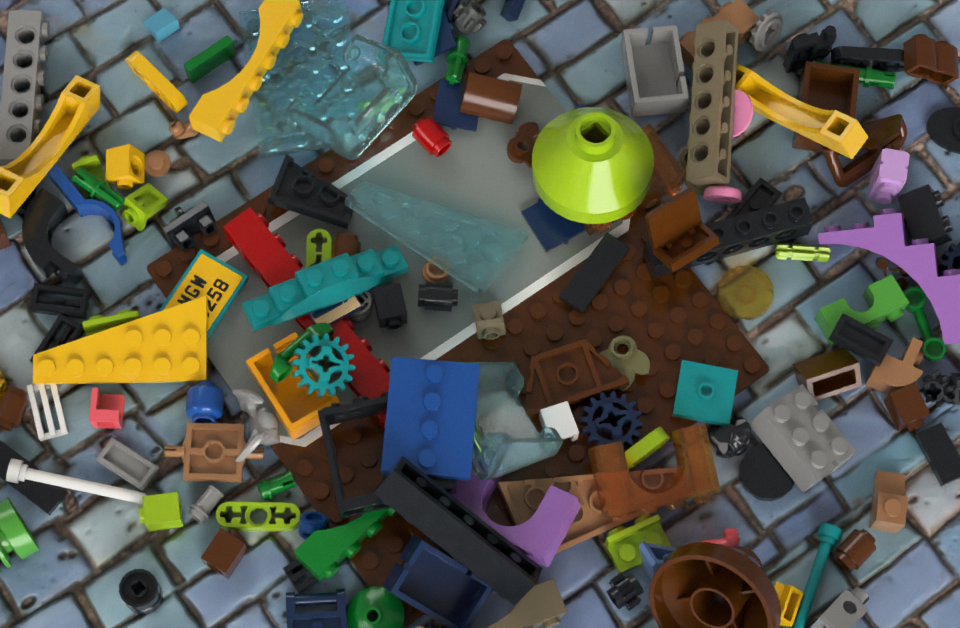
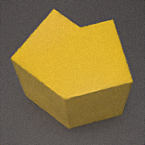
(789, 601)

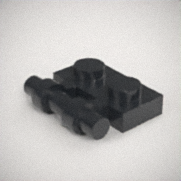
(809, 48)

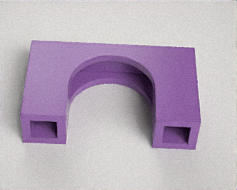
(539, 535)

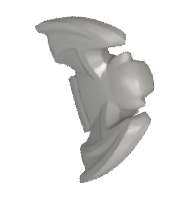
(263, 424)

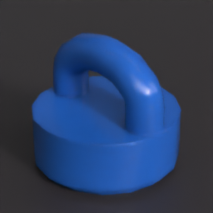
(311, 522)

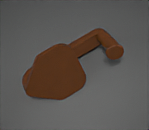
(882, 134)

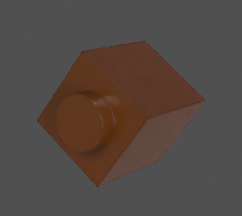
(907, 407)
(225, 552)

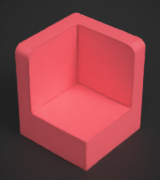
(106, 410)

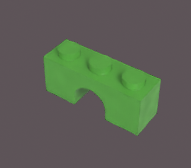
(884, 302)

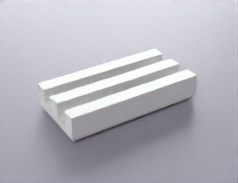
(36, 412)

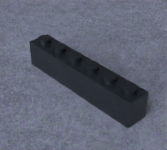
(458, 531)

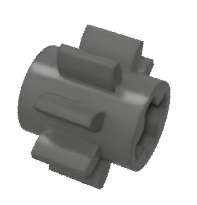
(469, 17)

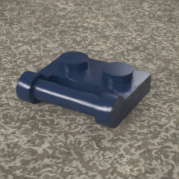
(326, 619)

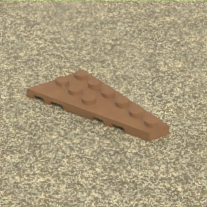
(526, 495)

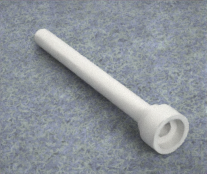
(20, 472)

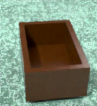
(828, 89)

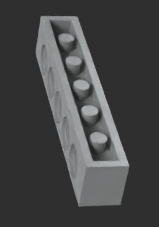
(22, 26)

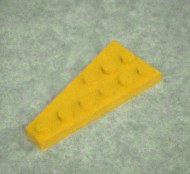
(145, 350)

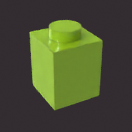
(161, 511)

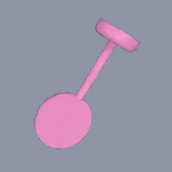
(742, 118)

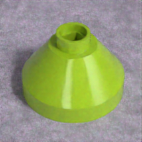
(592, 165)

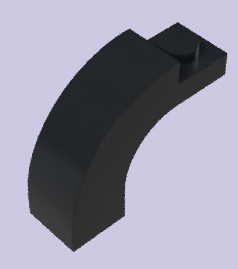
(38, 225)

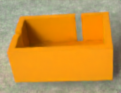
(289, 402)

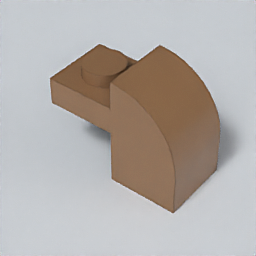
(897, 373)

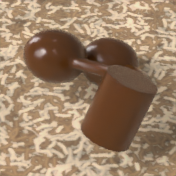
(883, 264)

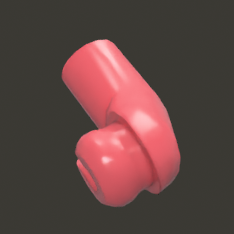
(730, 538)

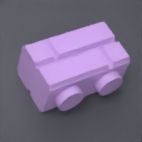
(888, 176)

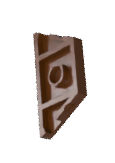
(570, 375)

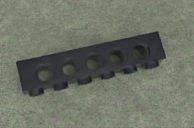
(746, 233)

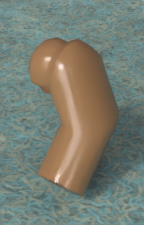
(182, 130)

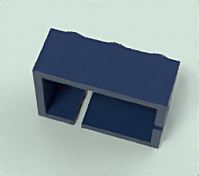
(437, 585)

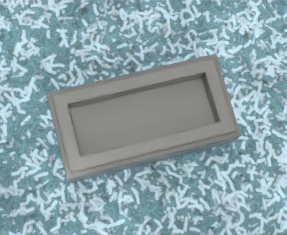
(127, 464)

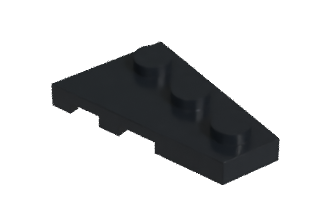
(306, 194)

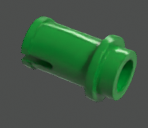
(275, 484)

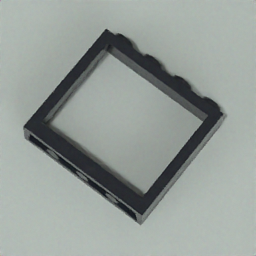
(358, 409)

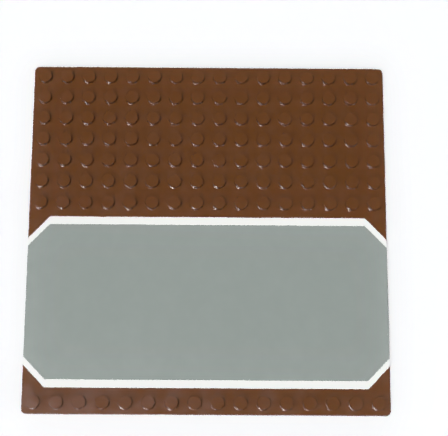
(665, 315)

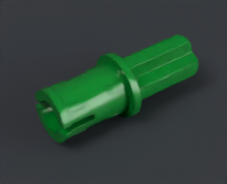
(457, 60)
(98, 189)

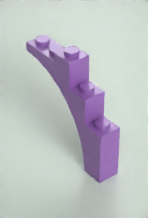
(918, 260)

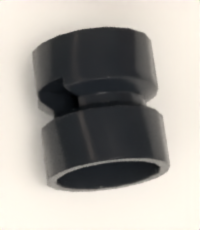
(141, 591)

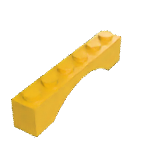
(219, 108)
(71, 114)
(823, 126)

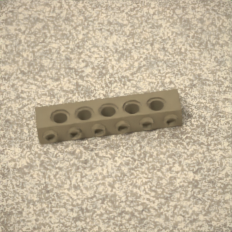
(712, 104)

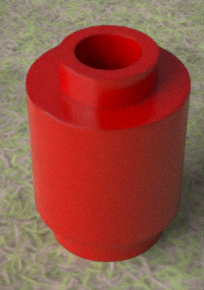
(431, 136)

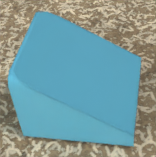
(161, 24)

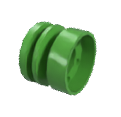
(14, 534)

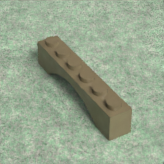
(537, 608)

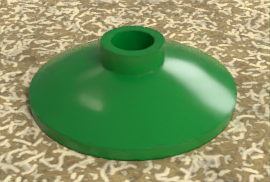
(388, 606)

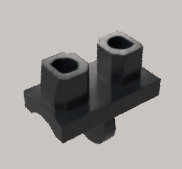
(189, 223)

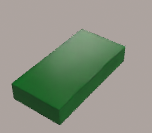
(209, 59)

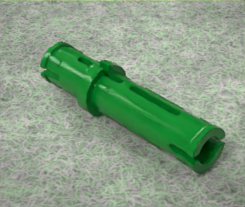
(871, 77)

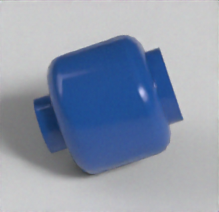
(204, 402)

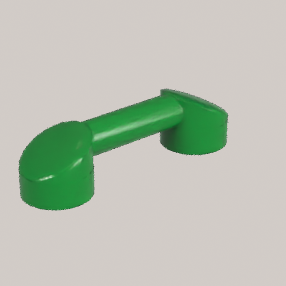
(933, 348)
(281, 367)

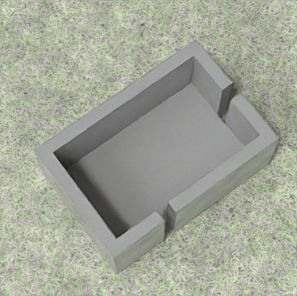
(654, 71)
(802, 438)

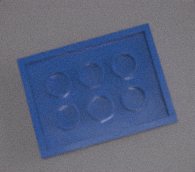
(431, 416)

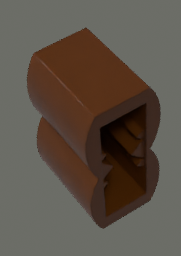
(931, 59)

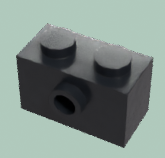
(924, 215)

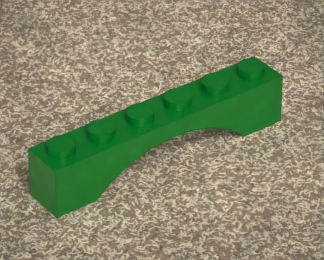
(328, 548)

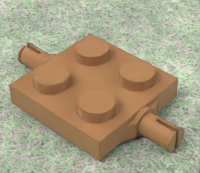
(211, 452)

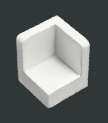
(560, 418)

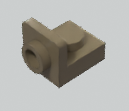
(489, 320)

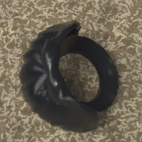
(738, 442)

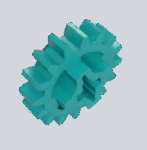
(322, 377)

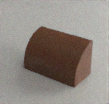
(490, 98)
(829, 373)

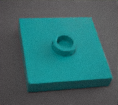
(705, 393)

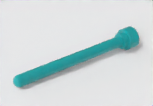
(828, 537)

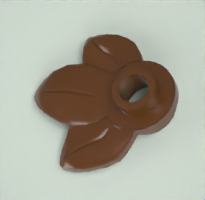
(525, 139)

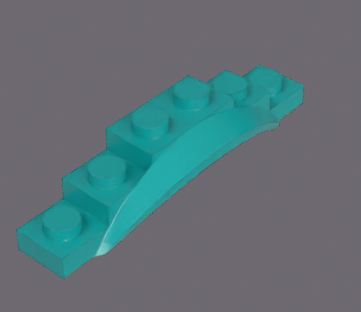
(324, 286)

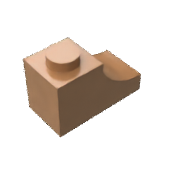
(888, 502)

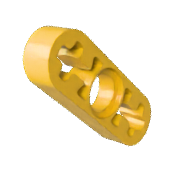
(156, 81)

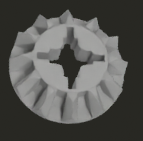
(766, 31)

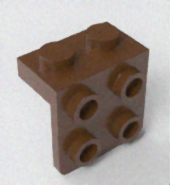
(678, 232)

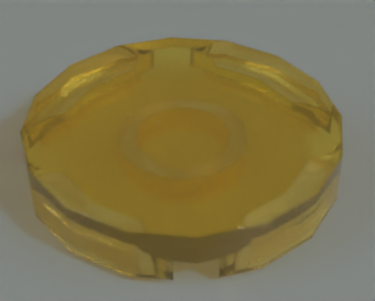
(745, 292)

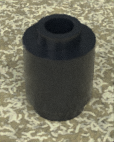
(437, 296)

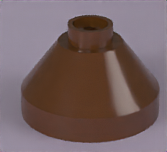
(713, 589)

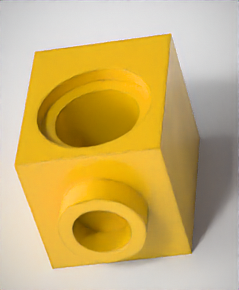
(125, 167)

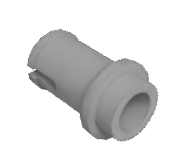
(205, 504)

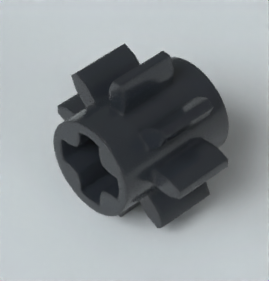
(932, 388)
(625, 591)

